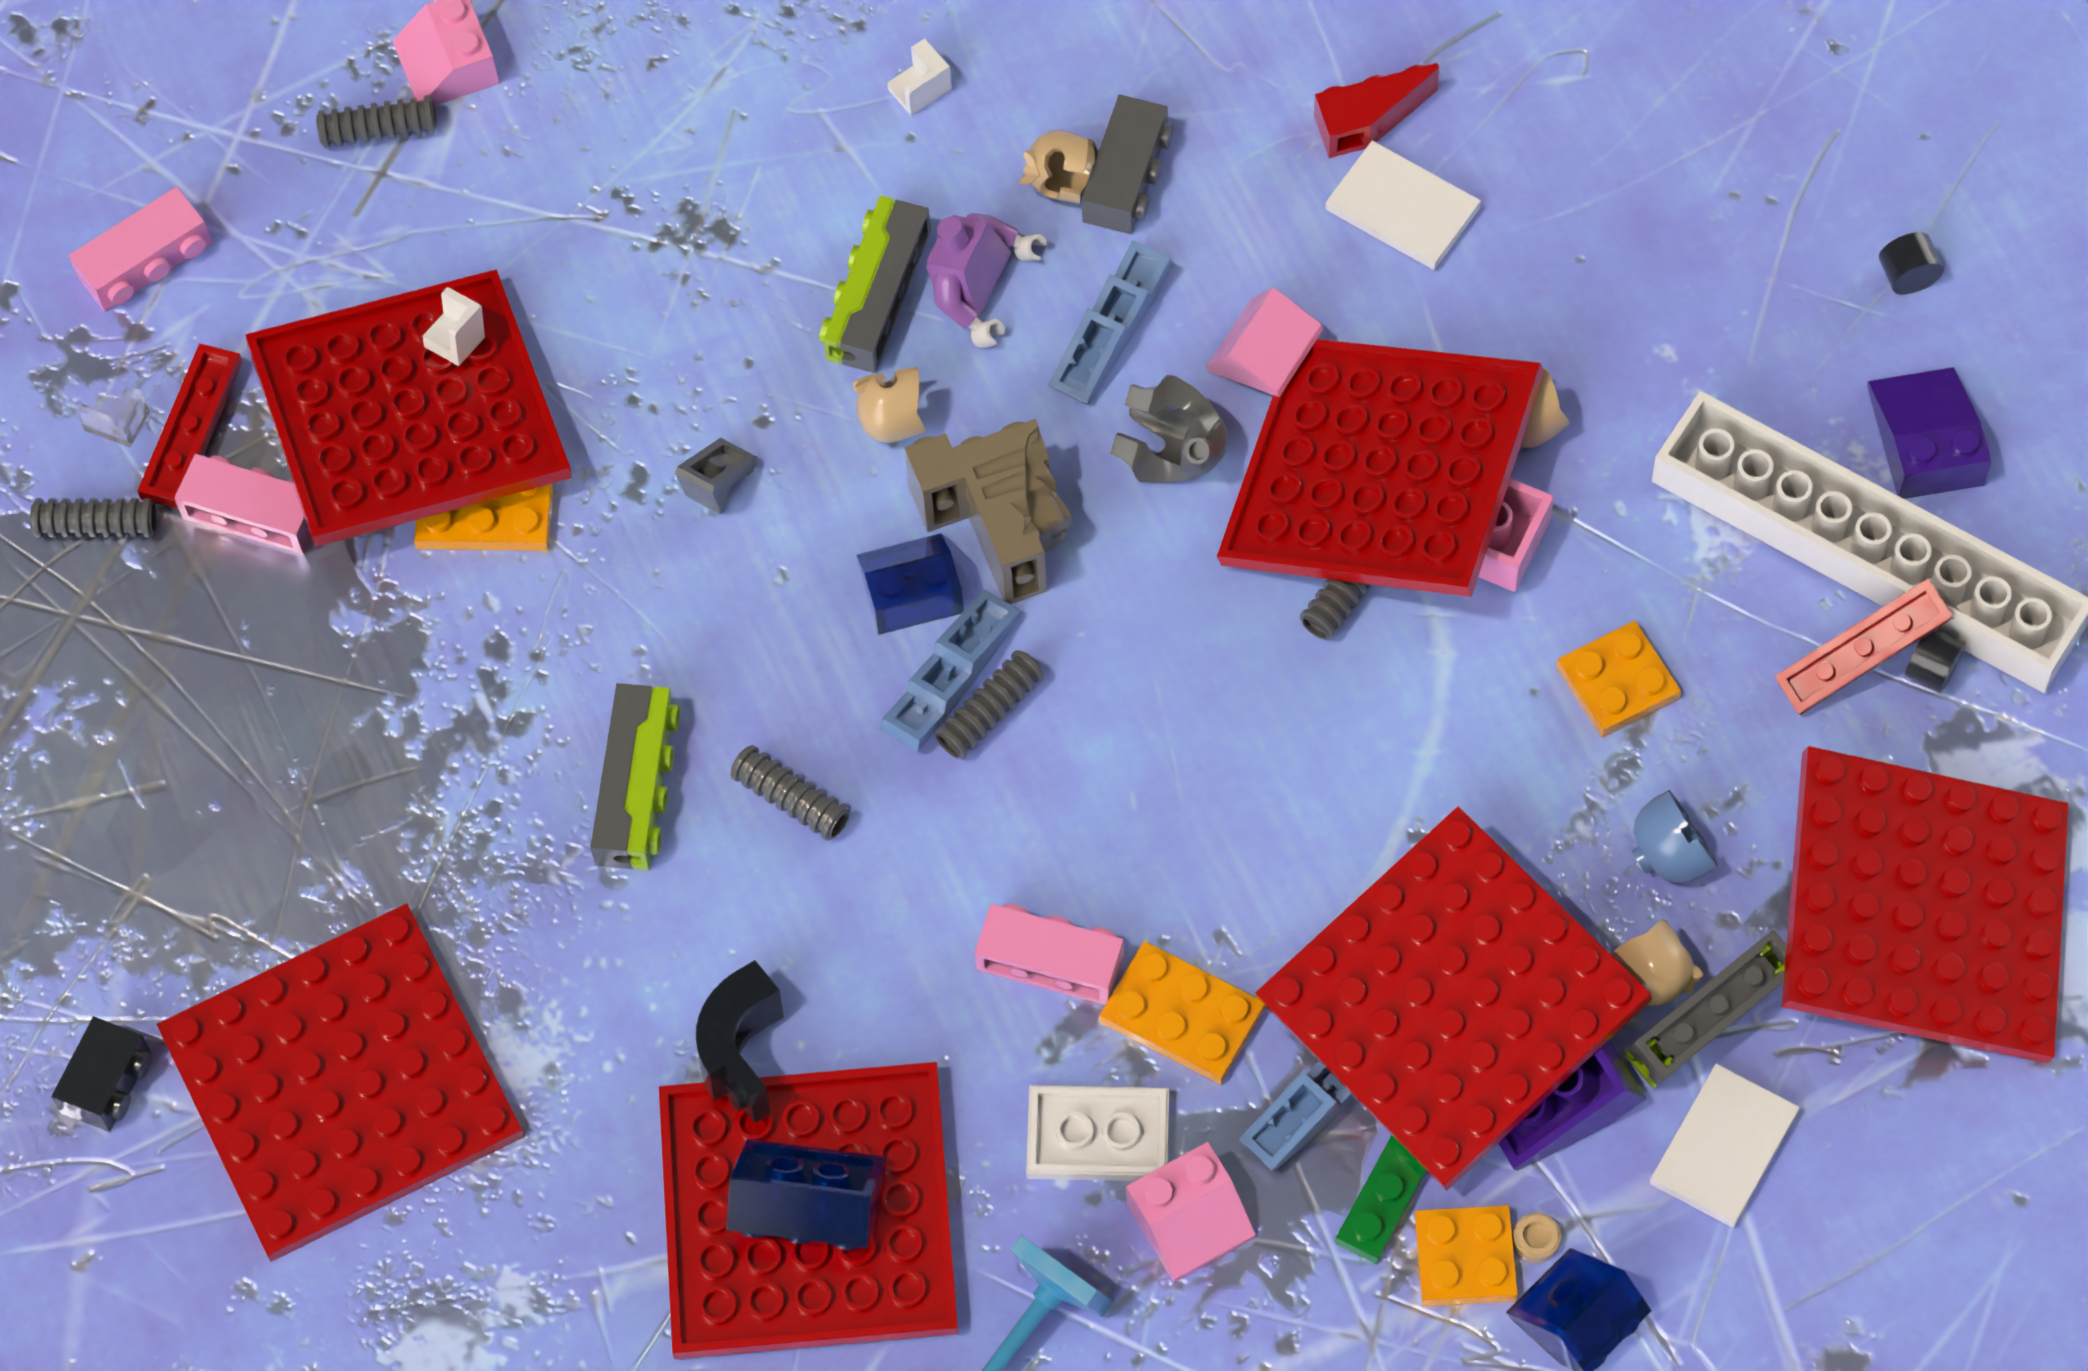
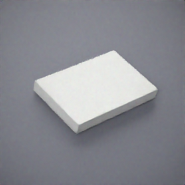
(1403, 205)
(1096, 1132)
(1724, 1145)

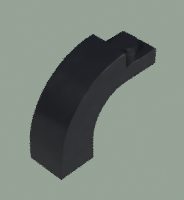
(729, 1018)

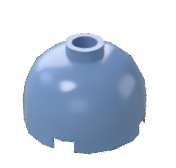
(1670, 841)

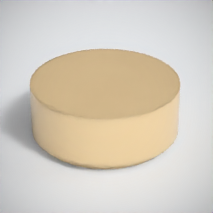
(1536, 1238)

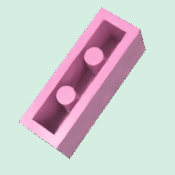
(140, 249)
(243, 503)
(1049, 953)

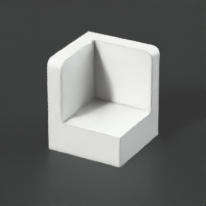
(923, 81)
(457, 329)

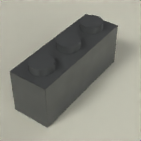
(1126, 164)

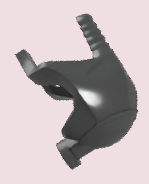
(1192, 432)

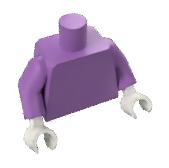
(968, 265)

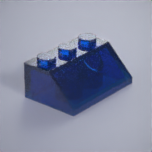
(805, 1194)

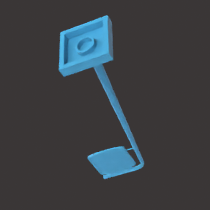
(1055, 1285)

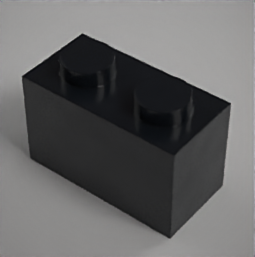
(102, 1074)

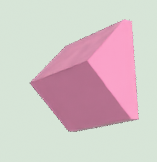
(1266, 343)

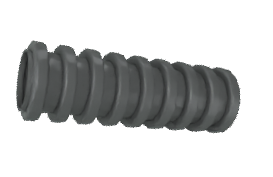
(376, 121)
(93, 517)
(1331, 607)
(989, 704)
(790, 792)

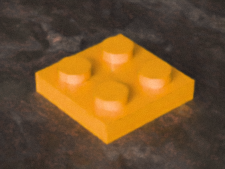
(1618, 678)
(1465, 1256)

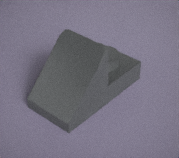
(713, 472)

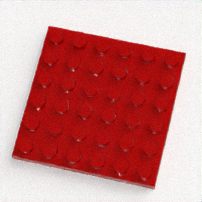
(391, 428)
(1383, 467)
(1926, 905)
(1453, 997)
(339, 1081)
(780, 1294)

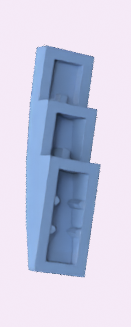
(1110, 323)
(950, 670)
(1296, 1116)

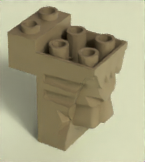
(1004, 492)

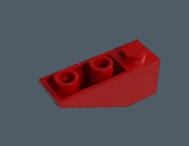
(1369, 109)

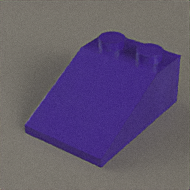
(1930, 433)
(1579, 1107)

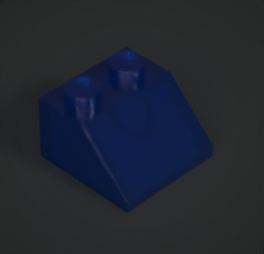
(911, 583)
(1580, 1310)

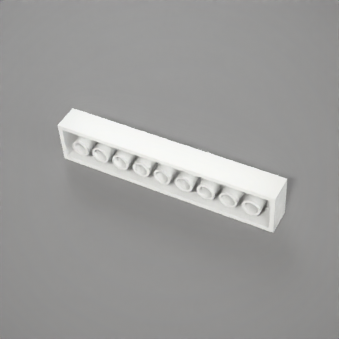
(1869, 538)

